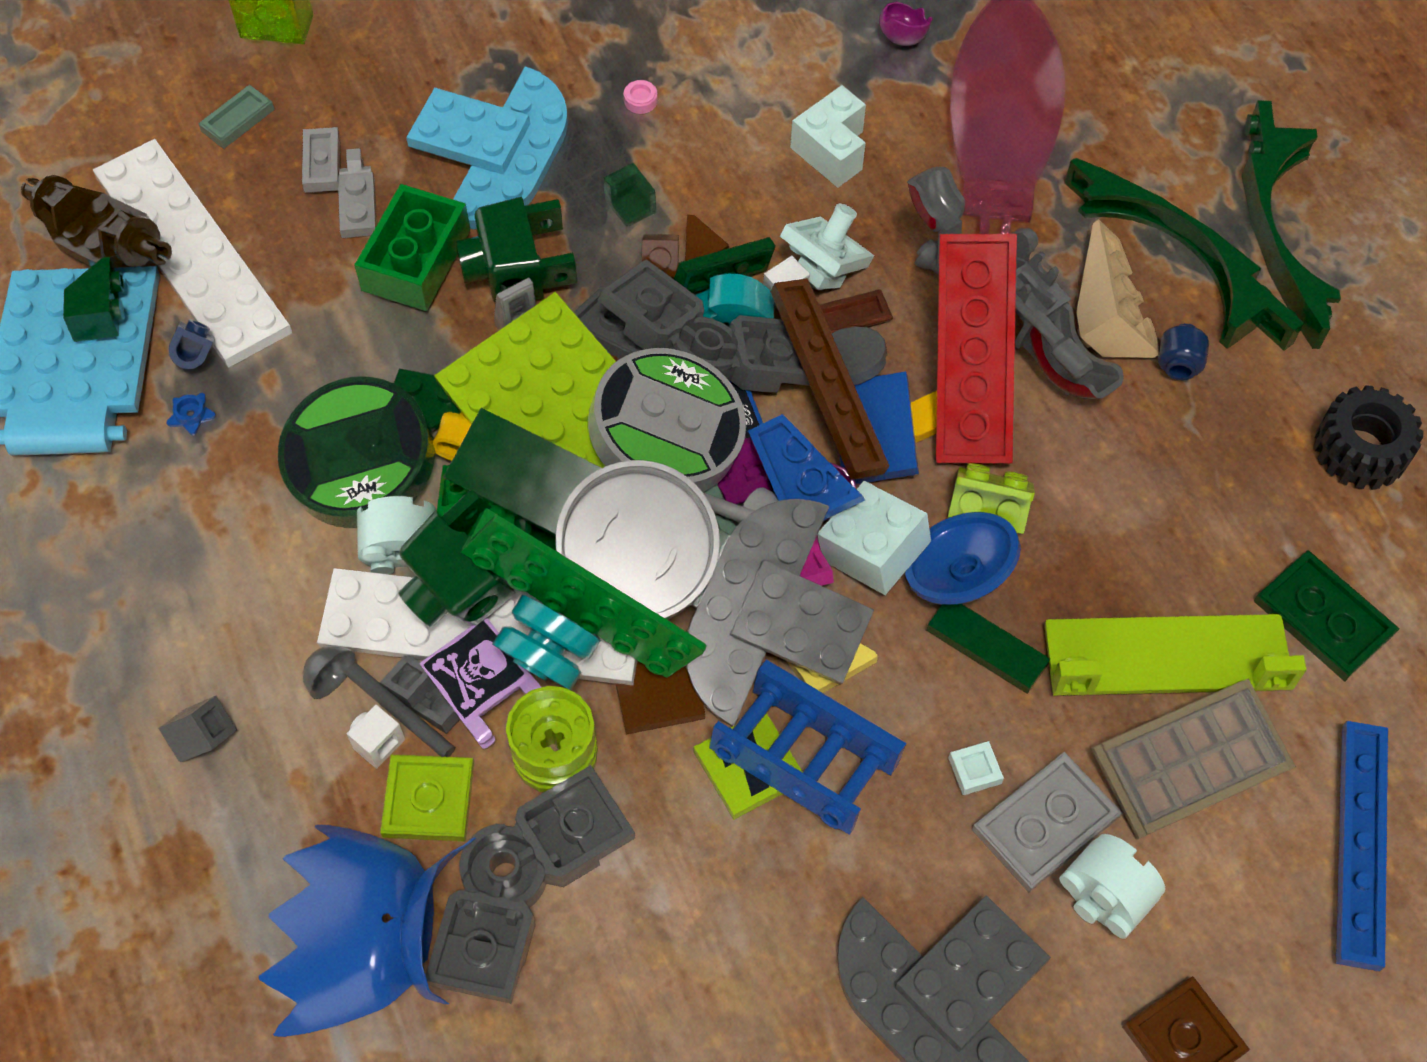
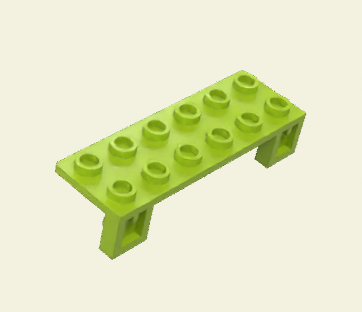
(1169, 654)

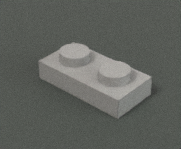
(321, 159)

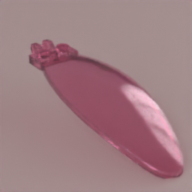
(1006, 109)

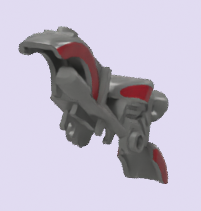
(1040, 301)

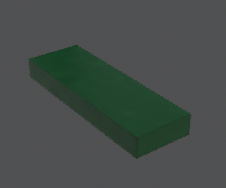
(741, 259)
(988, 645)

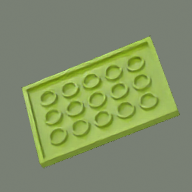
(534, 375)

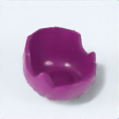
(904, 24)

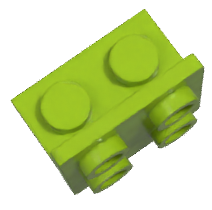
(989, 493)

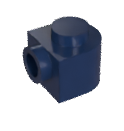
(190, 344)

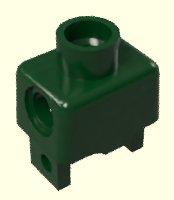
(506, 247)
(443, 575)

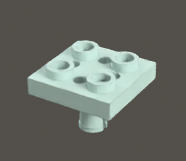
(827, 242)

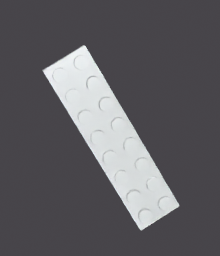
(203, 262)
(371, 618)

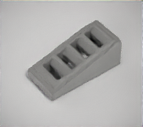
(513, 303)

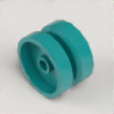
(546, 642)

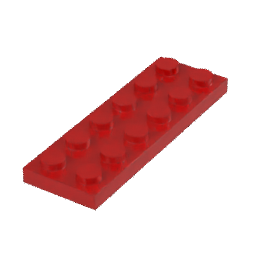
(976, 348)

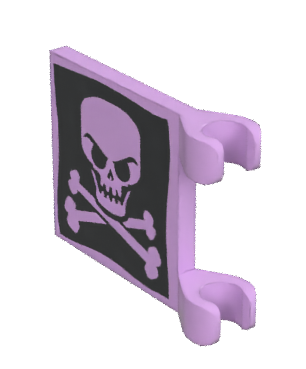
(476, 677)

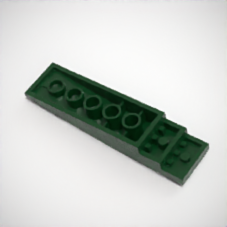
(521, 472)

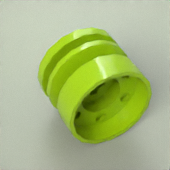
(548, 718)

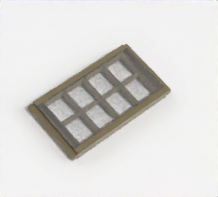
(1192, 758)

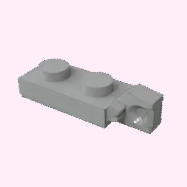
(356, 197)

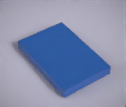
(890, 414)

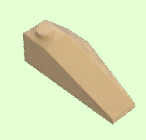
(1109, 302)

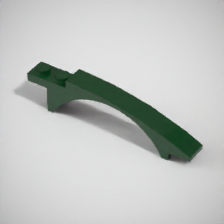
(1270, 156)
(1243, 298)

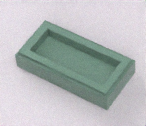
(236, 116)

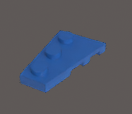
(799, 468)

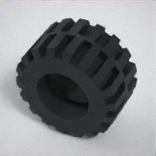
(1378, 415)

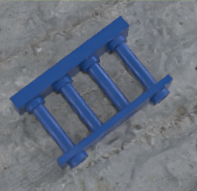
(814, 710)

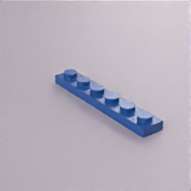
(1362, 847)

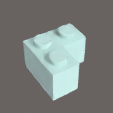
(829, 136)

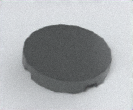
(861, 351)

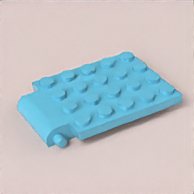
(63, 391)

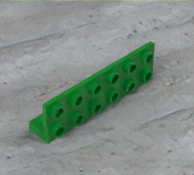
(579, 595)

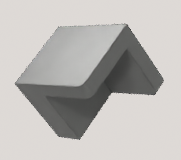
(197, 729)

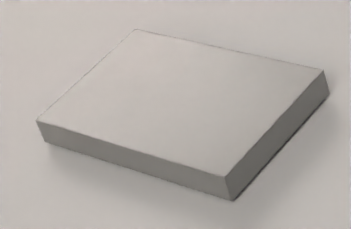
(1046, 821)

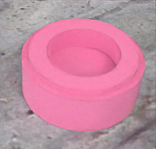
(640, 97)

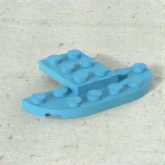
(504, 145)

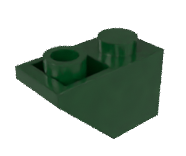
(93, 302)

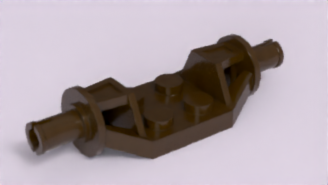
(94, 224)

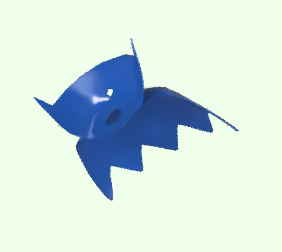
(345, 952)

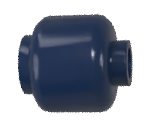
(1183, 351)

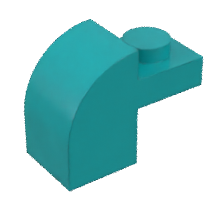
(735, 296)

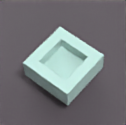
(817, 278)
(976, 768)

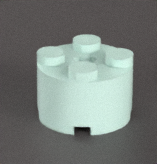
(386, 528)
(1112, 885)

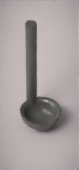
(333, 664)

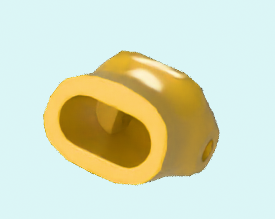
(450, 434)

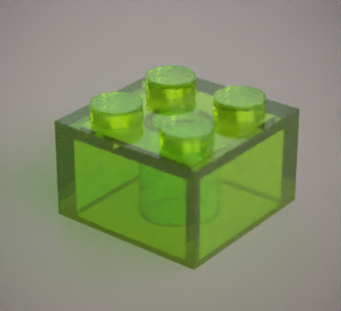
(273, 19)

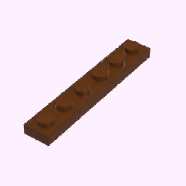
(829, 379)

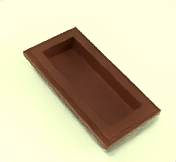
(857, 311)

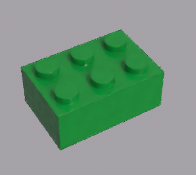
(412, 247)

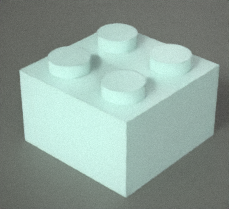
(875, 538)

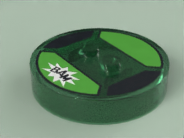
(354, 446)

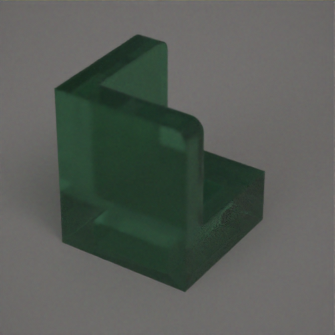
(630, 195)

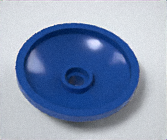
(965, 558)

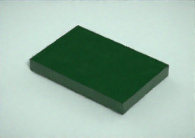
(1327, 615)

